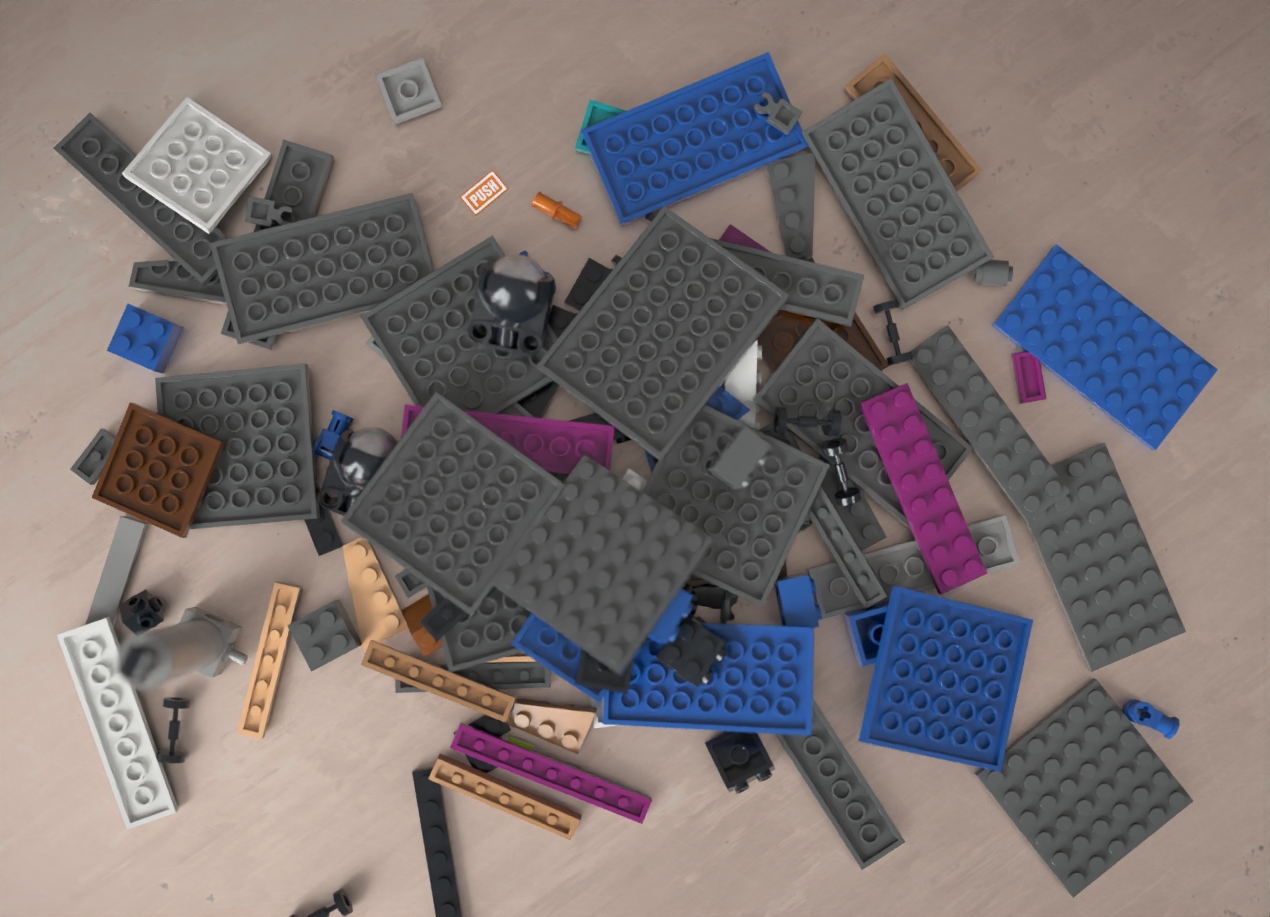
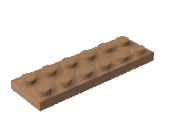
(950, 153)

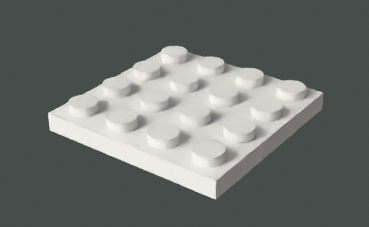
(197, 165)

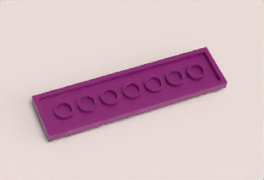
(547, 442)
(923, 488)

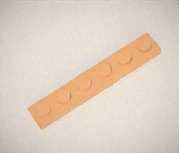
(269, 660)

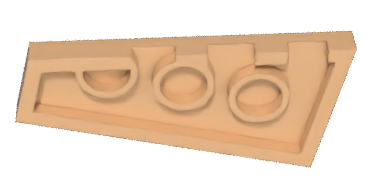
(373, 598)

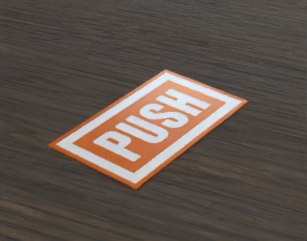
(484, 192)

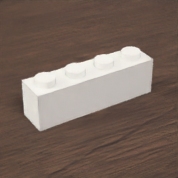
(743, 383)

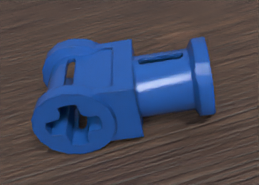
(328, 437)
(1151, 717)

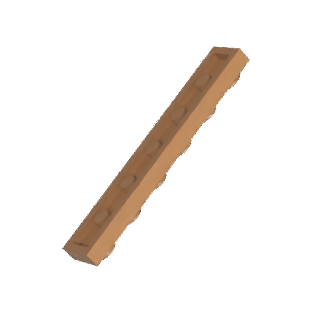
(438, 680)
(505, 796)

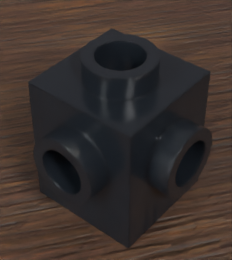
(141, 612)

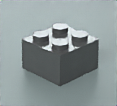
(739, 458)
(324, 634)

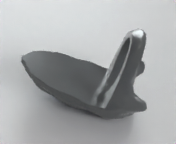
(716, 598)

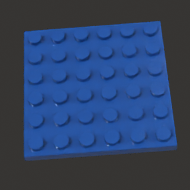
(945, 679)

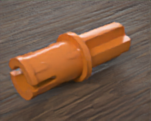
(556, 210)

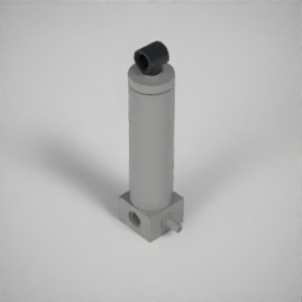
(194, 644)

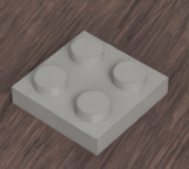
(408, 91)

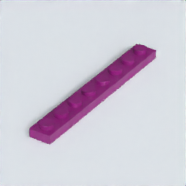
(551, 773)

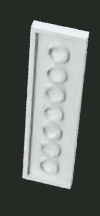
(117, 724)

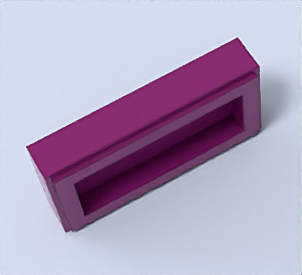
(1028, 377)

